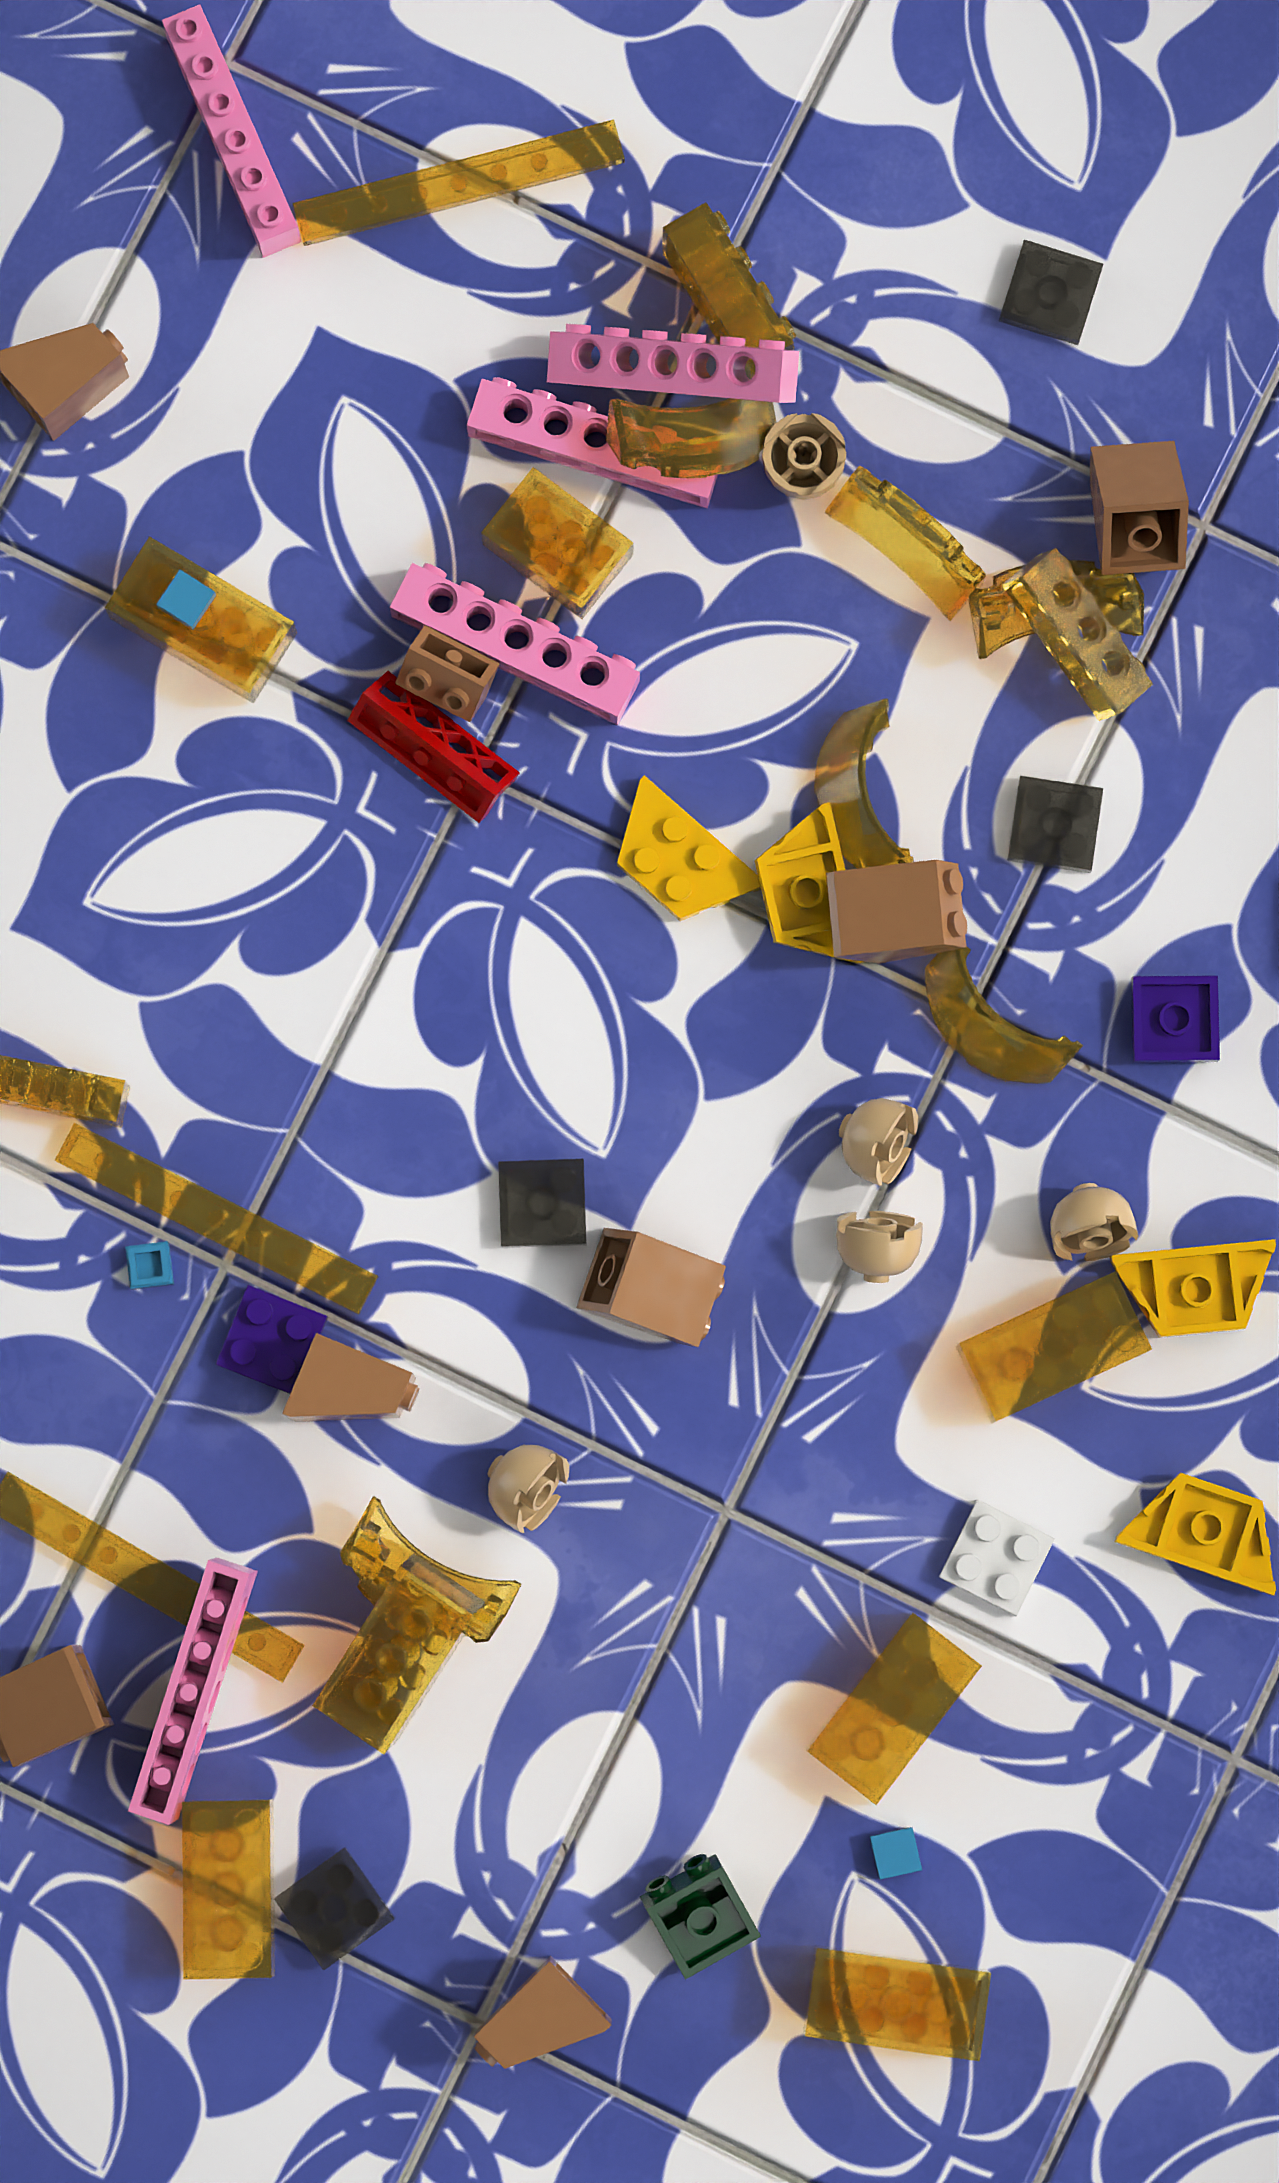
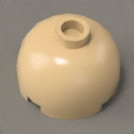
(804, 455)
(876, 1138)
(1092, 1223)
(879, 1244)
(524, 1485)

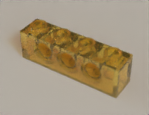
(1058, 626)
(63, 1091)

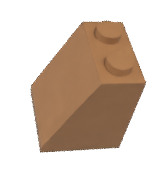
(63, 375)
(1139, 507)
(896, 911)
(652, 1286)
(348, 1385)
(49, 1706)
(540, 2018)

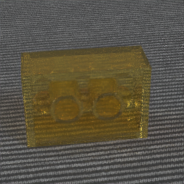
(557, 543)

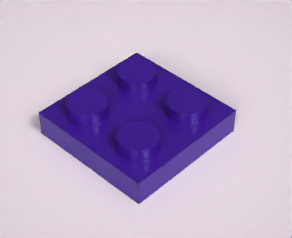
(1175, 1019)
(270, 1339)

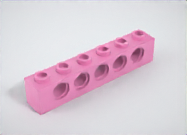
(231, 131)
(572, 364)
(568, 449)
(605, 700)
(192, 1691)

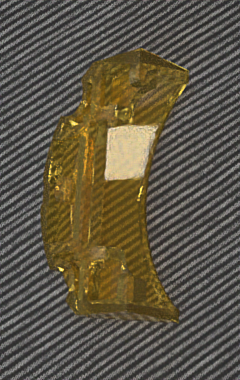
(692, 439)
(908, 539)
(999, 620)
(842, 782)
(982, 1034)
(378, 1549)

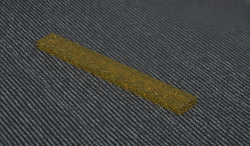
(458, 182)
(216, 1218)
(135, 1571)

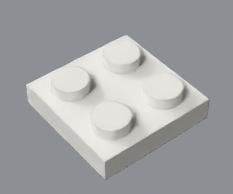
(996, 1557)

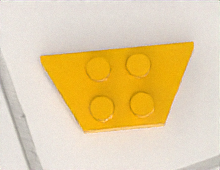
(679, 857)
(796, 883)
(1196, 1286)
(1206, 1531)

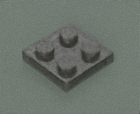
(1051, 292)
(1055, 824)
(542, 1203)
(334, 1908)

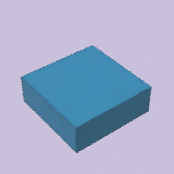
(186, 599)
(149, 1265)
(895, 1853)

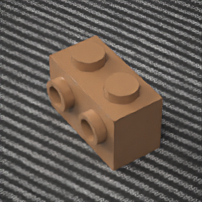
(447, 673)

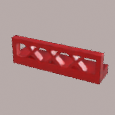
(428, 749)

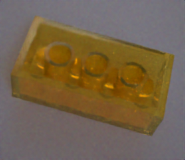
(720, 281)
(232, 643)
(1053, 1347)
(398, 1653)
(893, 1708)
(228, 1889)
(897, 2003)

